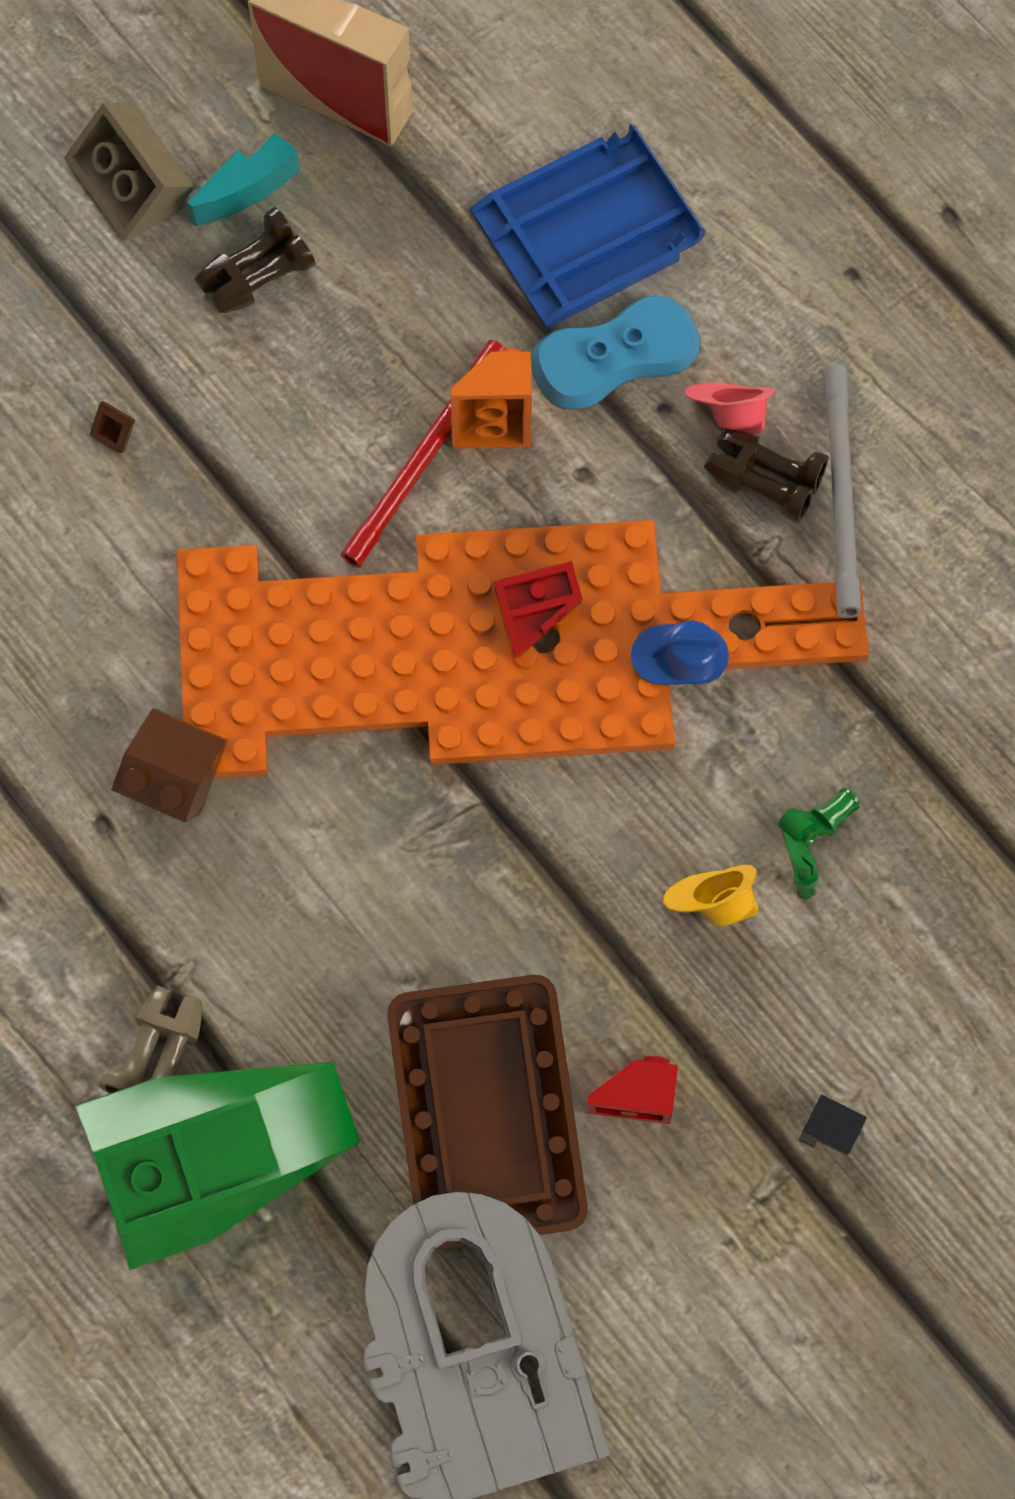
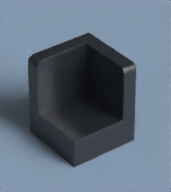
(833, 1126)

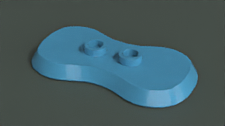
(587, 363)

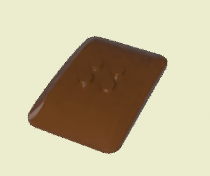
(489, 1098)

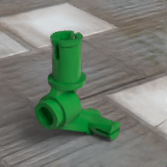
(802, 829)

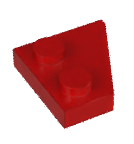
(536, 603)

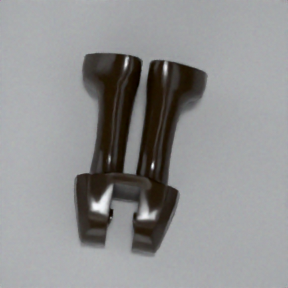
(238, 292)
(739, 472)

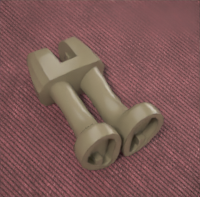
(155, 1024)

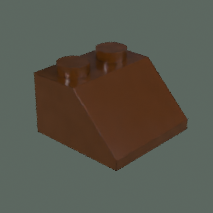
(170, 766)

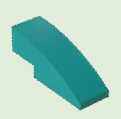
(244, 181)

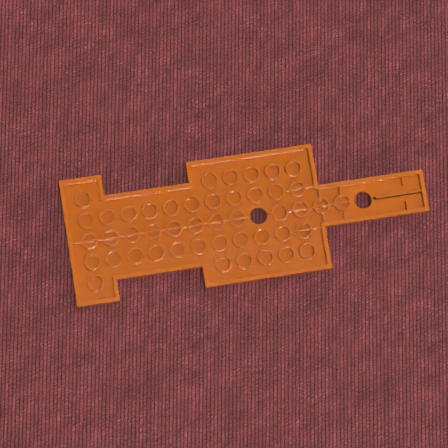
(439, 656)

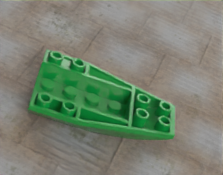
(211, 1149)

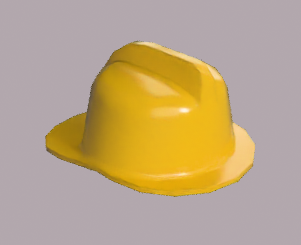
(717, 895)

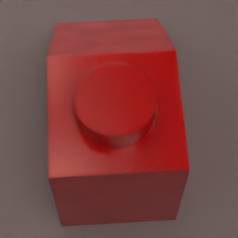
(638, 1092)

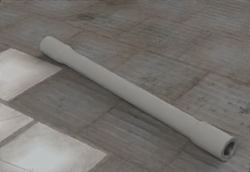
(847, 581)

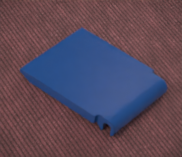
(588, 225)

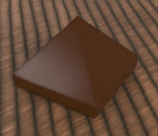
(112, 427)

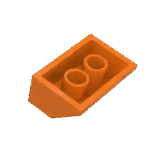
(494, 403)

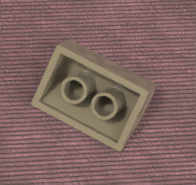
(128, 170)

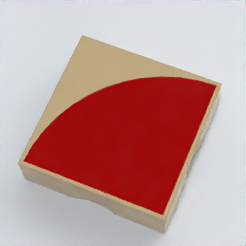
(335, 62)

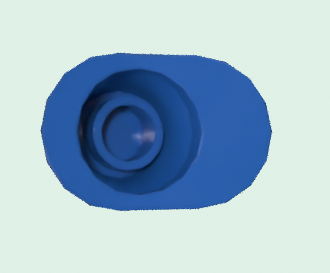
(679, 654)

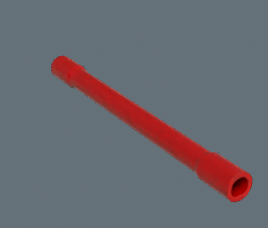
(369, 533)

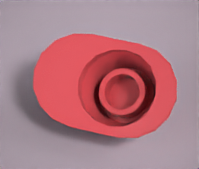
(734, 405)

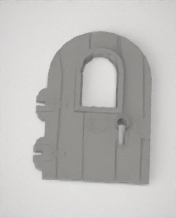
(472, 1412)

